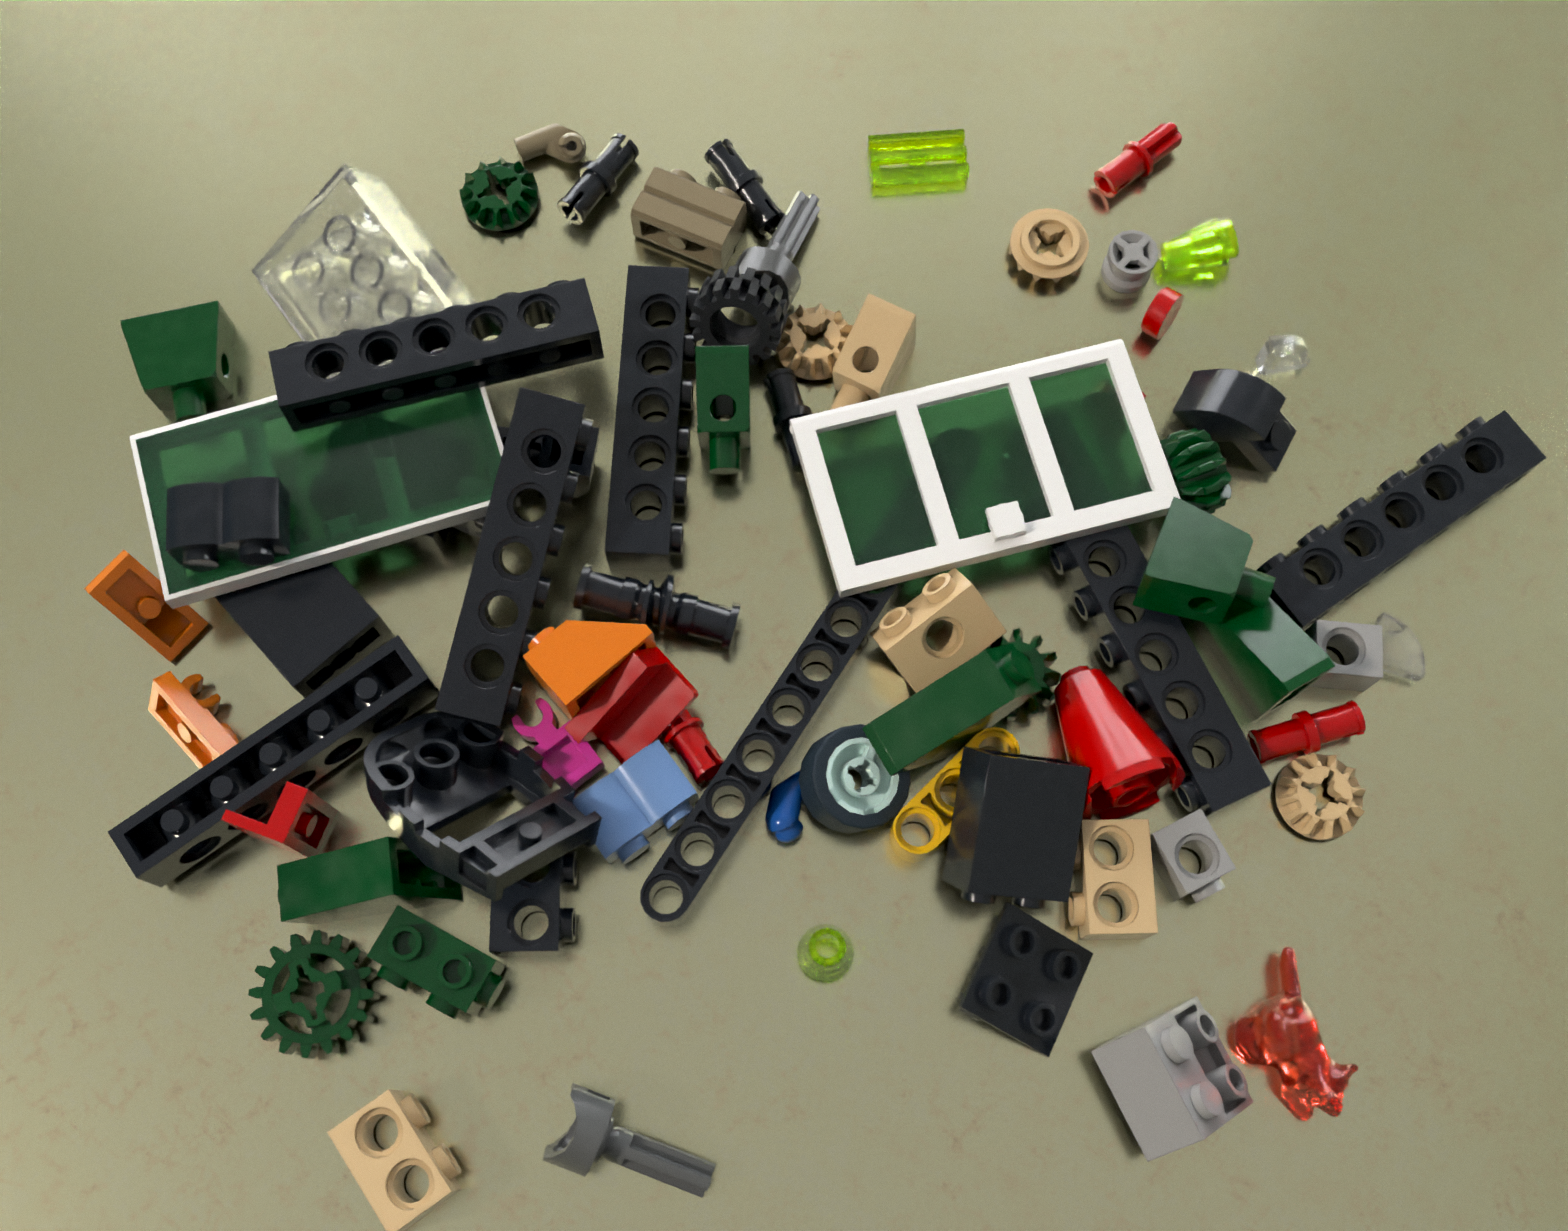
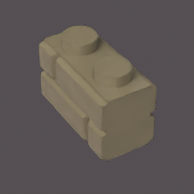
(689, 217)

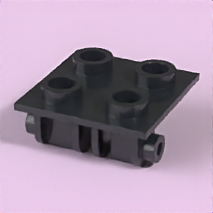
(1025, 979)

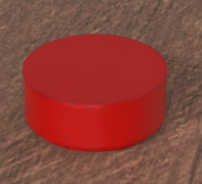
(1161, 312)

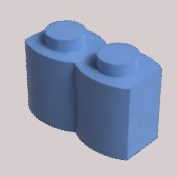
(637, 801)

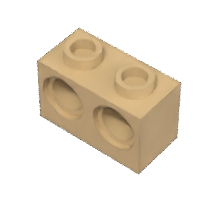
(1128, 881)
(382, 1171)

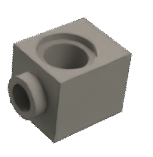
(1361, 652)
(1197, 834)

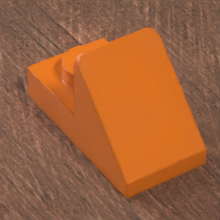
(139, 603)

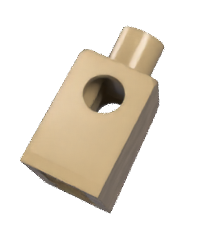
(876, 345)

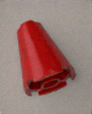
(1115, 743)

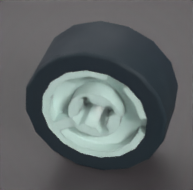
(830, 789)

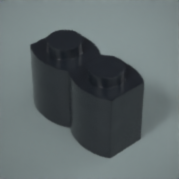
(228, 522)

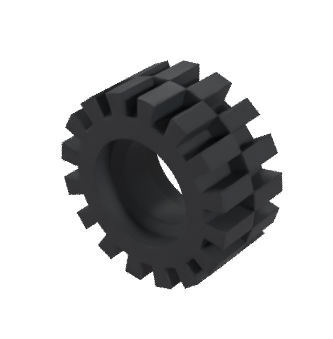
(743, 293)

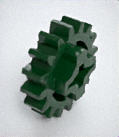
(291, 1001)

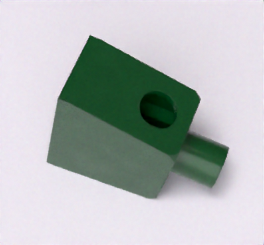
(183, 357)
(721, 392)
(1200, 567)

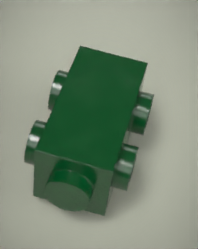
(437, 962)

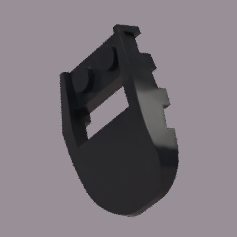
(452, 765)

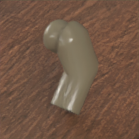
(553, 141)

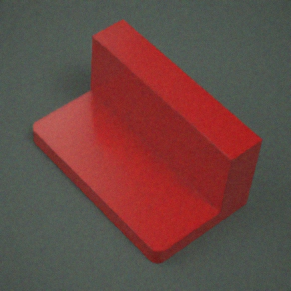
(634, 704)
(295, 825)

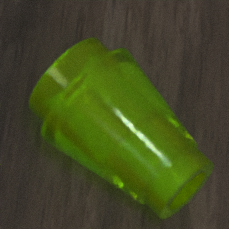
(1201, 247)
(820, 967)

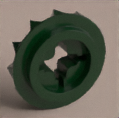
(487, 209)

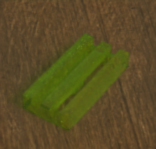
(917, 150)

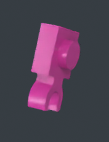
(560, 751)

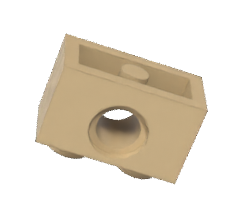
(965, 632)

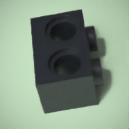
(526, 897)

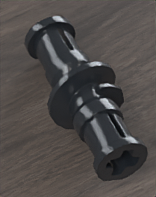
(656, 606)

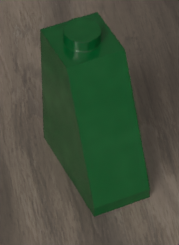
(1264, 654)
(953, 709)
(360, 883)

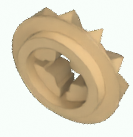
(1049, 226)
(818, 361)
(1298, 804)

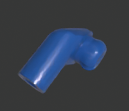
(784, 810)

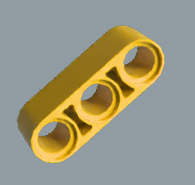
(930, 808)

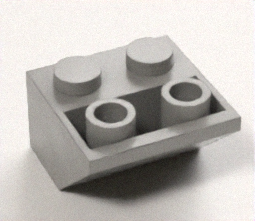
(1173, 1079)

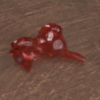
(1288, 1038)

